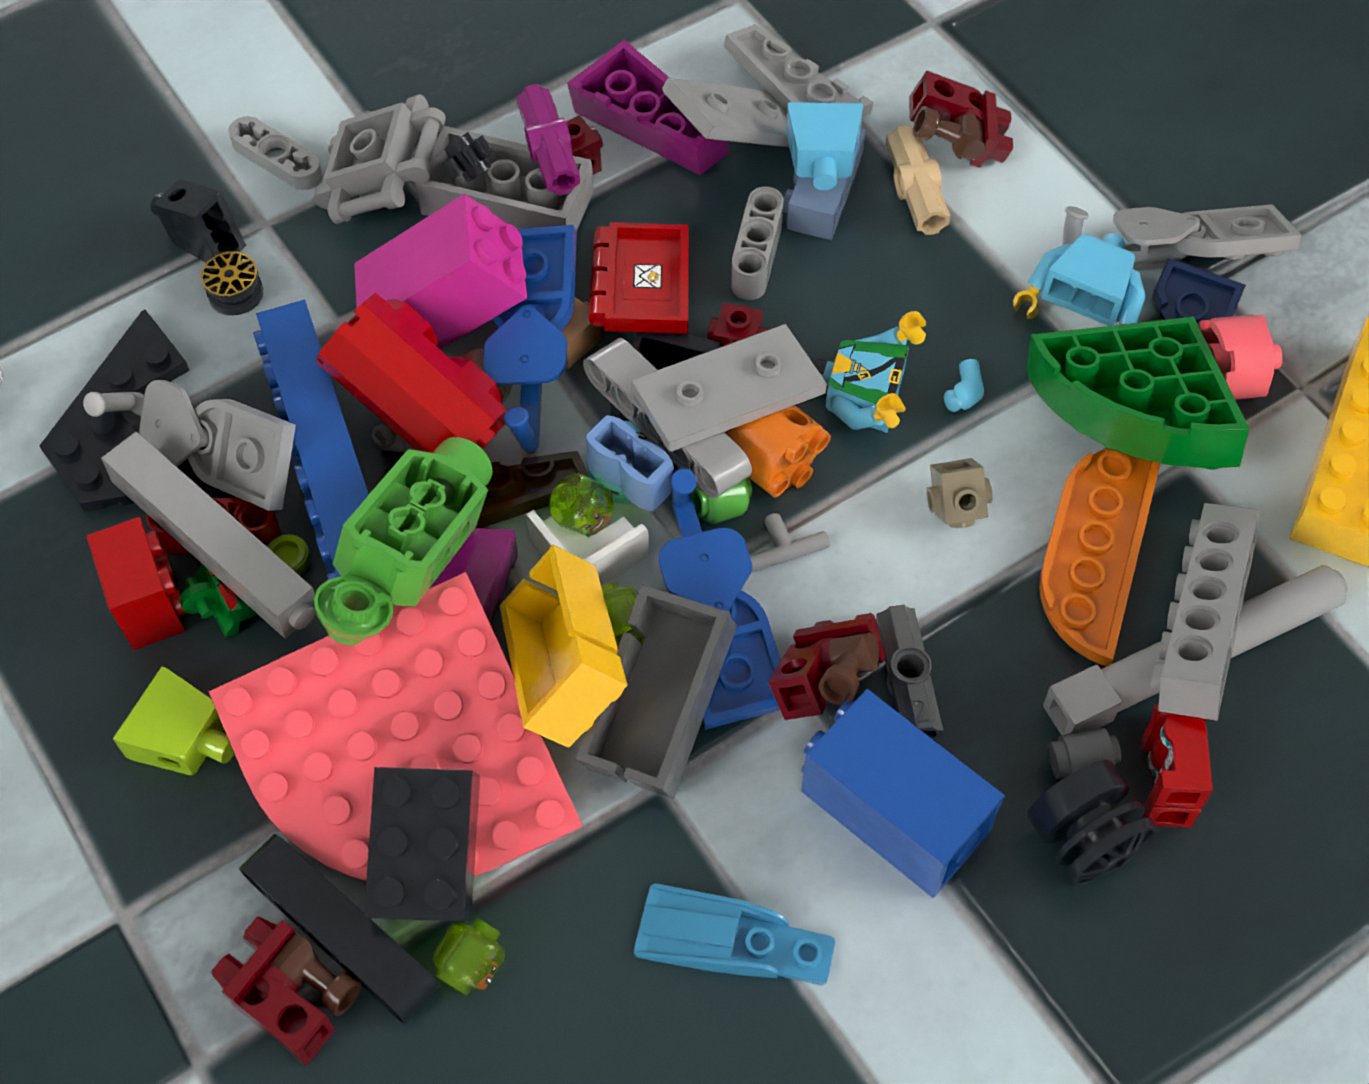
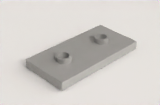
(730, 112)
(727, 387)

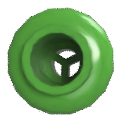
(726, 506)

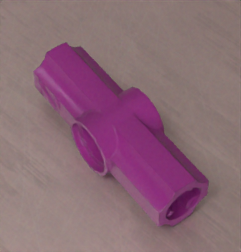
(548, 139)

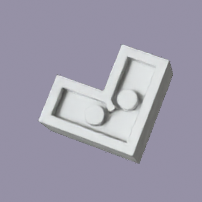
(609, 550)

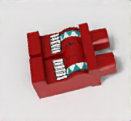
(1179, 767)

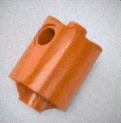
(781, 448)

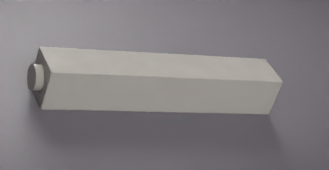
(211, 535)

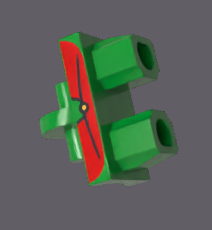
(210, 596)

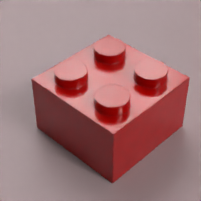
(137, 582)

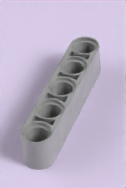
(714, 460)

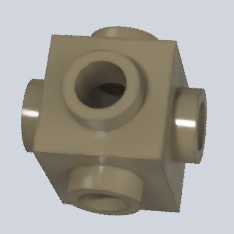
(959, 492)

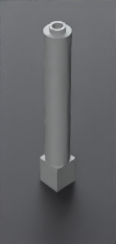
(1098, 694)

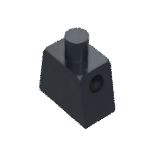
(198, 220)

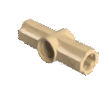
(917, 180)

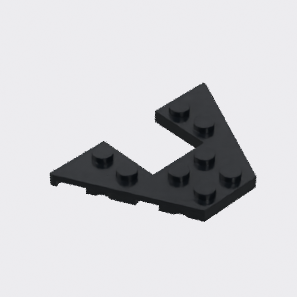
(81, 440)

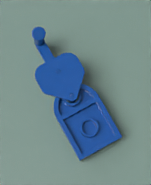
(529, 336)
(712, 571)

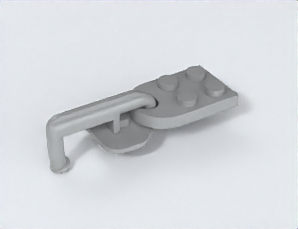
(1207, 233)
(223, 439)

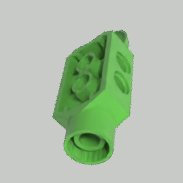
(403, 537)

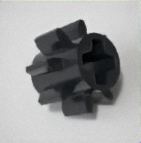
(467, 157)

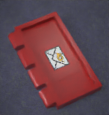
(640, 278)

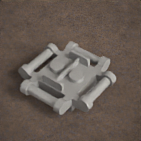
(375, 160)

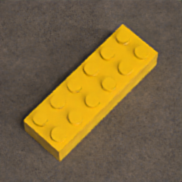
(1337, 492)

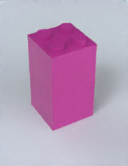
(449, 268)

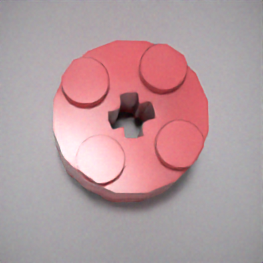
(1243, 353)

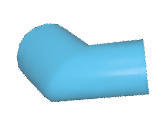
(967, 391)

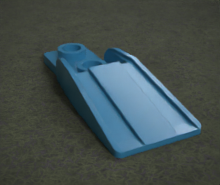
(728, 937)

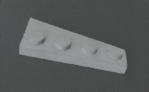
(783, 74)

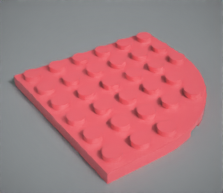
(410, 697)

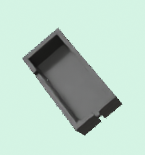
(667, 692)

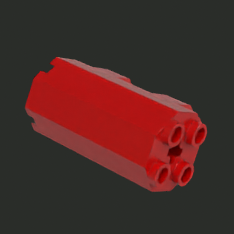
(398, 372)

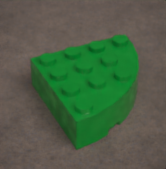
(1142, 391)

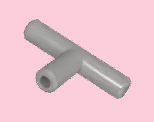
(785, 548)

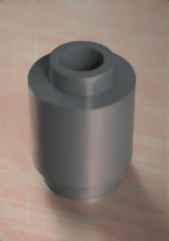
(1081, 749)

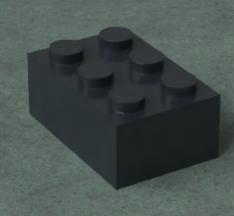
(422, 844)

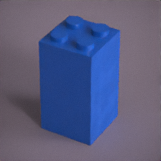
(899, 791)

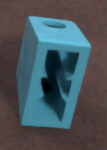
(823, 140)

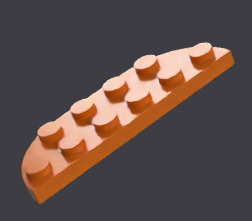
(1096, 550)

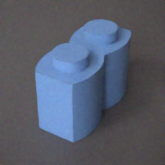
(630, 463)

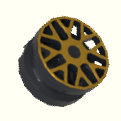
(231, 283)

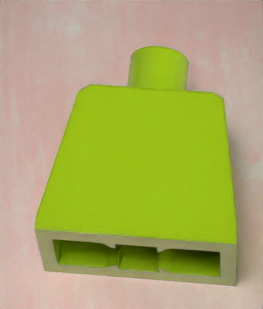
(173, 727)

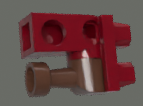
(961, 117)
(826, 665)
(269, 985)

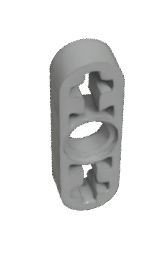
(282, 166)

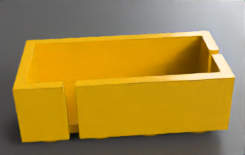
(561, 647)

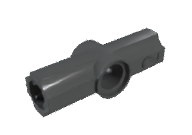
(905, 651)

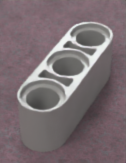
(757, 243)

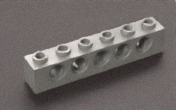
(1207, 612)

